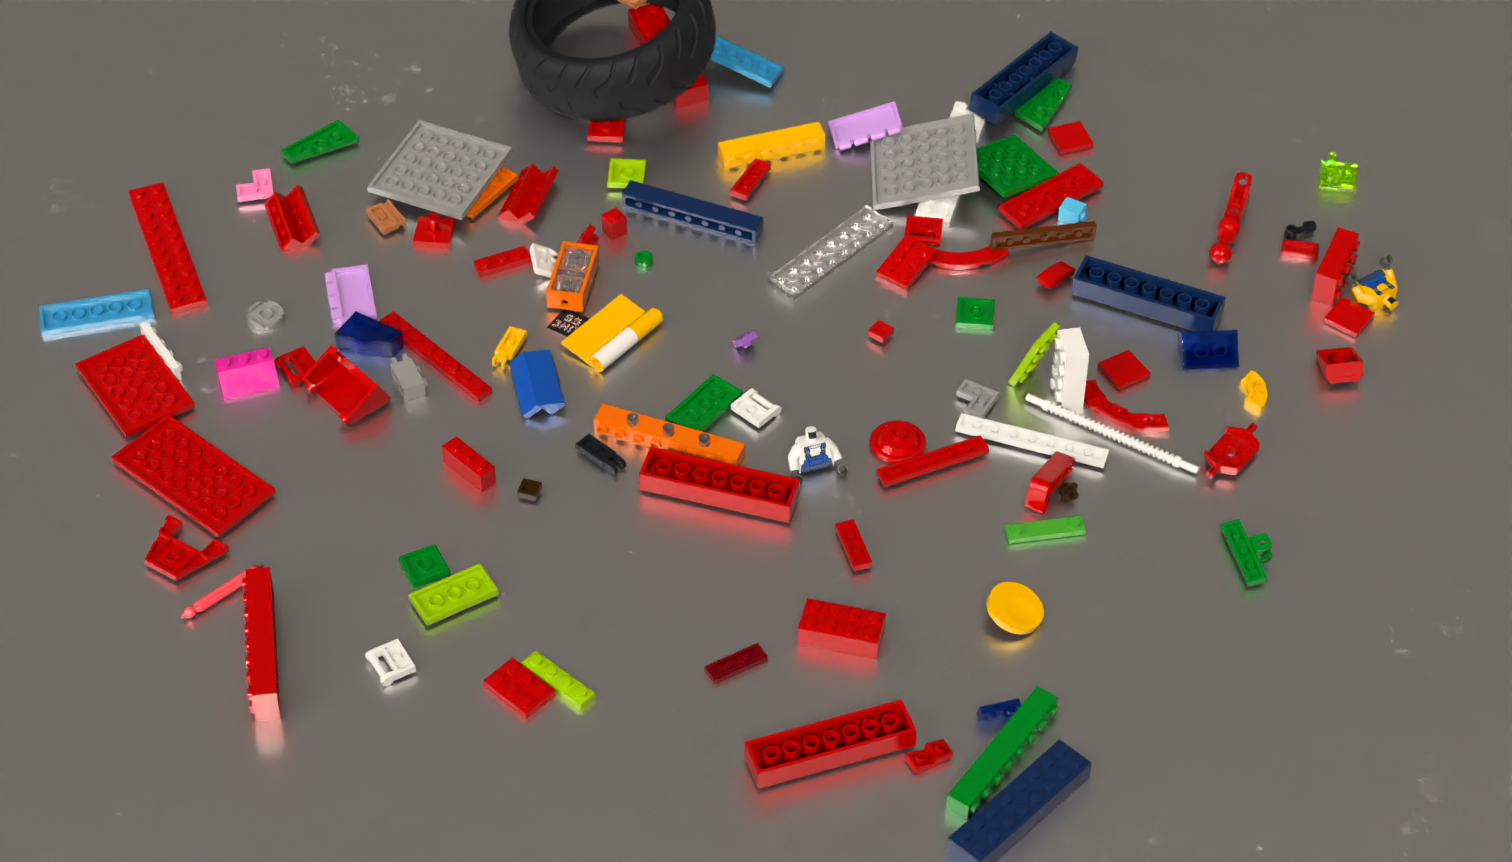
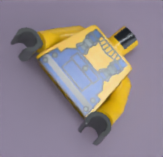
(1377, 288)

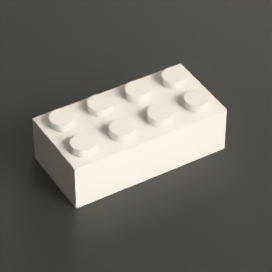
(1069, 368)

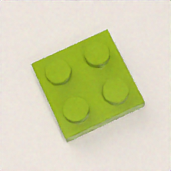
(624, 170)

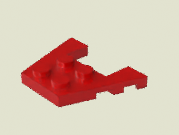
(176, 558)

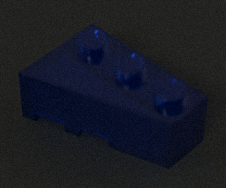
(369, 335)

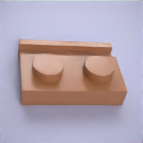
(385, 217)

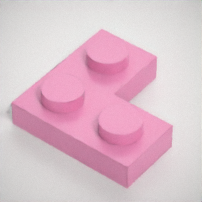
(260, 189)

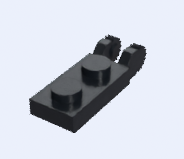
(600, 454)

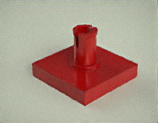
(433, 231)

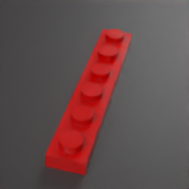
(932, 461)

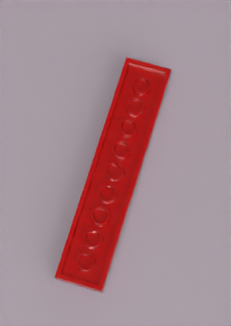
(167, 248)

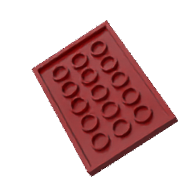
(134, 385)

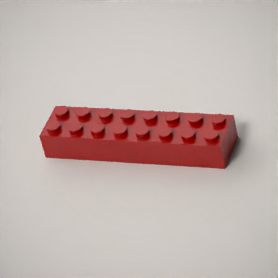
(646, 24)
(719, 484)
(261, 644)
(829, 744)

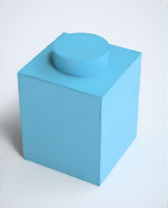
(1072, 211)

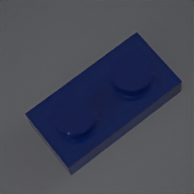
(1004, 708)

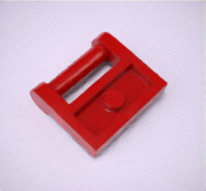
(924, 226)
(300, 360)

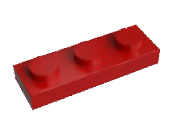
(750, 179)
(502, 261)
(853, 545)

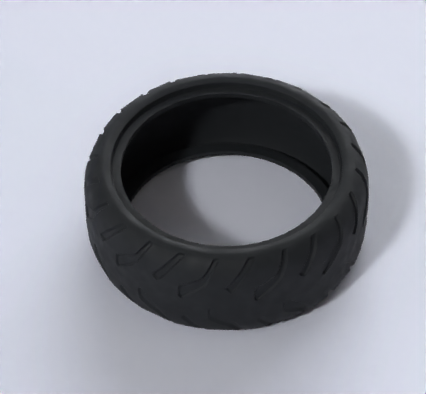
(616, 84)

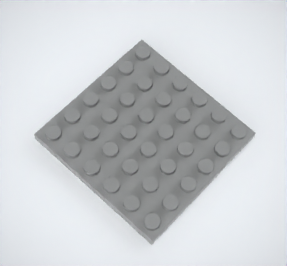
(925, 162)
(440, 169)

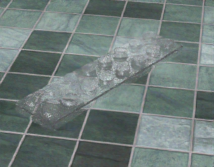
(830, 252)

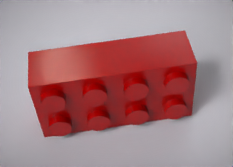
(1335, 266)
(841, 628)

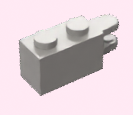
(408, 378)

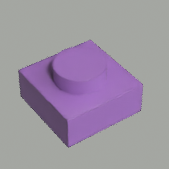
(745, 339)

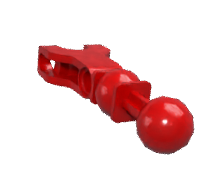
(1230, 225)

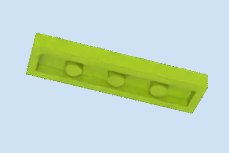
(559, 680)

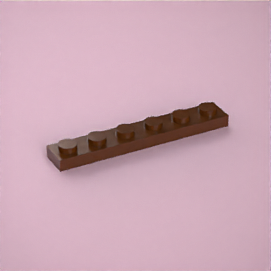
(1043, 236)

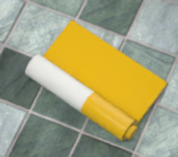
(612, 332)

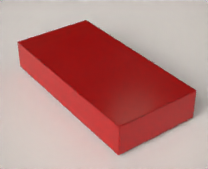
(1300, 249)

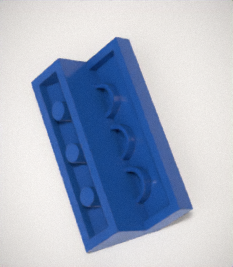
(537, 382)

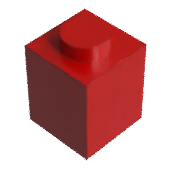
(614, 223)

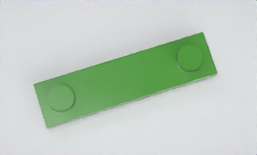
(1045, 529)

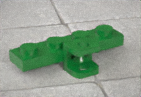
(1247, 551)

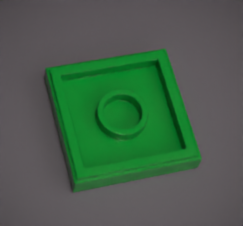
(975, 313)
(424, 566)

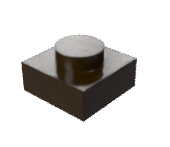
(529, 489)

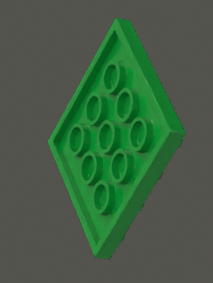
(1012, 166)

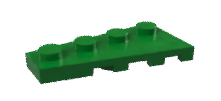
(1044, 104)

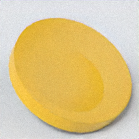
(1015, 608)

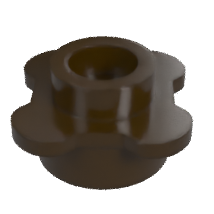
(1068, 492)

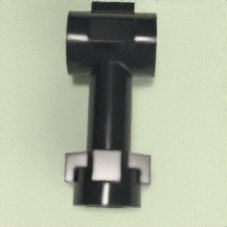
(1292, 231)

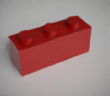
(468, 464)

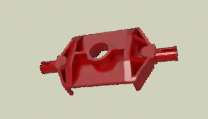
(1234, 441)

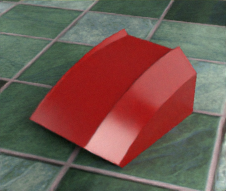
(1340, 364)

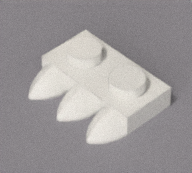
(543, 259)

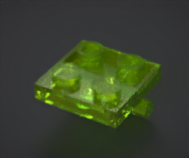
(1337, 175)

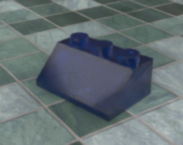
(1208, 349)

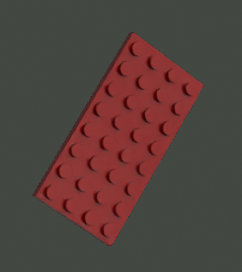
(193, 475)

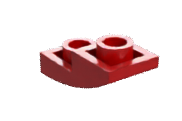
(1054, 274)
(929, 757)

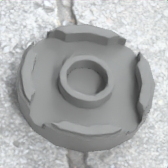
(265, 315)

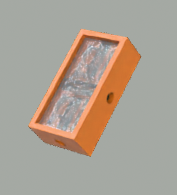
(572, 276)

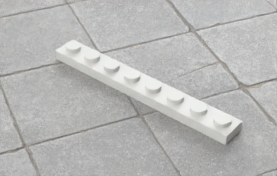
(1031, 440)

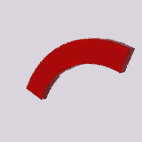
(968, 260)
(1120, 416)

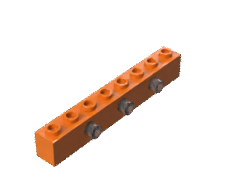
(665, 435)

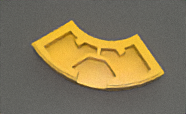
(1256, 390)

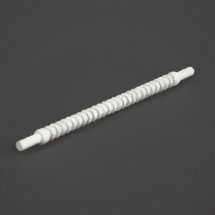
(1176, 461)

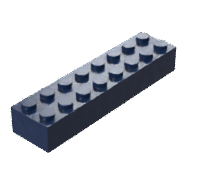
(1023, 78)
(1148, 295)
(1020, 805)

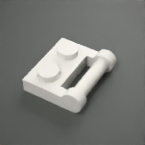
(753, 411)
(395, 657)

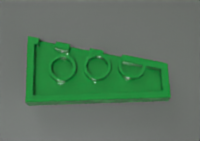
(327, 139)

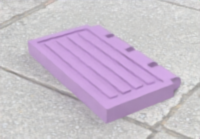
(865, 125)
(350, 291)

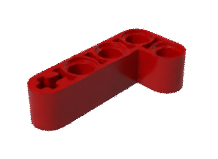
(1047, 480)

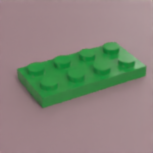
(705, 404)

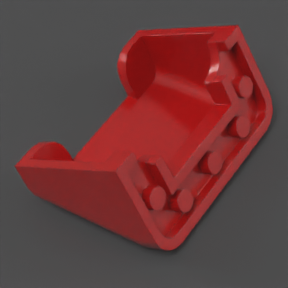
(344, 386)

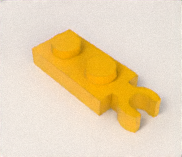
(509, 346)

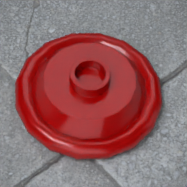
(897, 441)

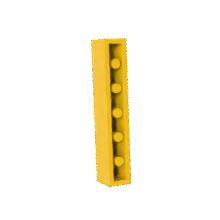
(771, 145)

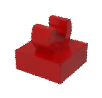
(588, 237)

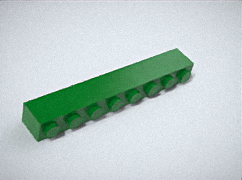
(1002, 753)

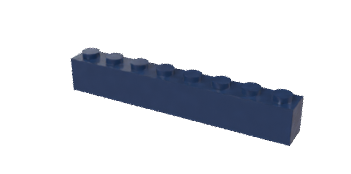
(692, 212)

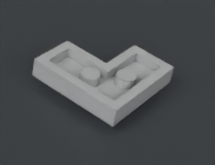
(981, 398)

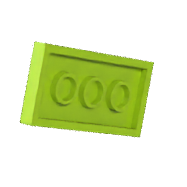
(1034, 355)
(453, 594)

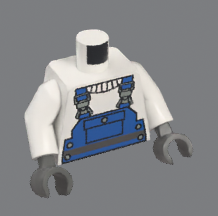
(812, 453)

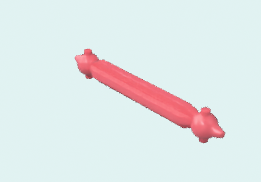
(217, 594)

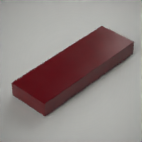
(736, 663)

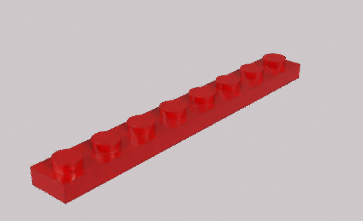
(439, 358)

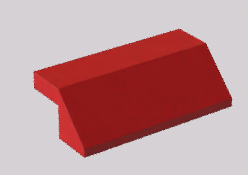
(527, 194)
(292, 219)

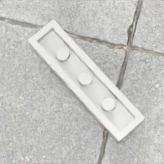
(160, 347)

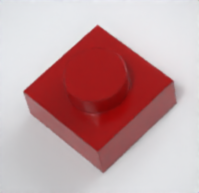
(880, 331)

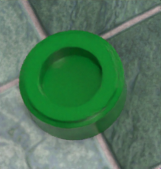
(643, 259)

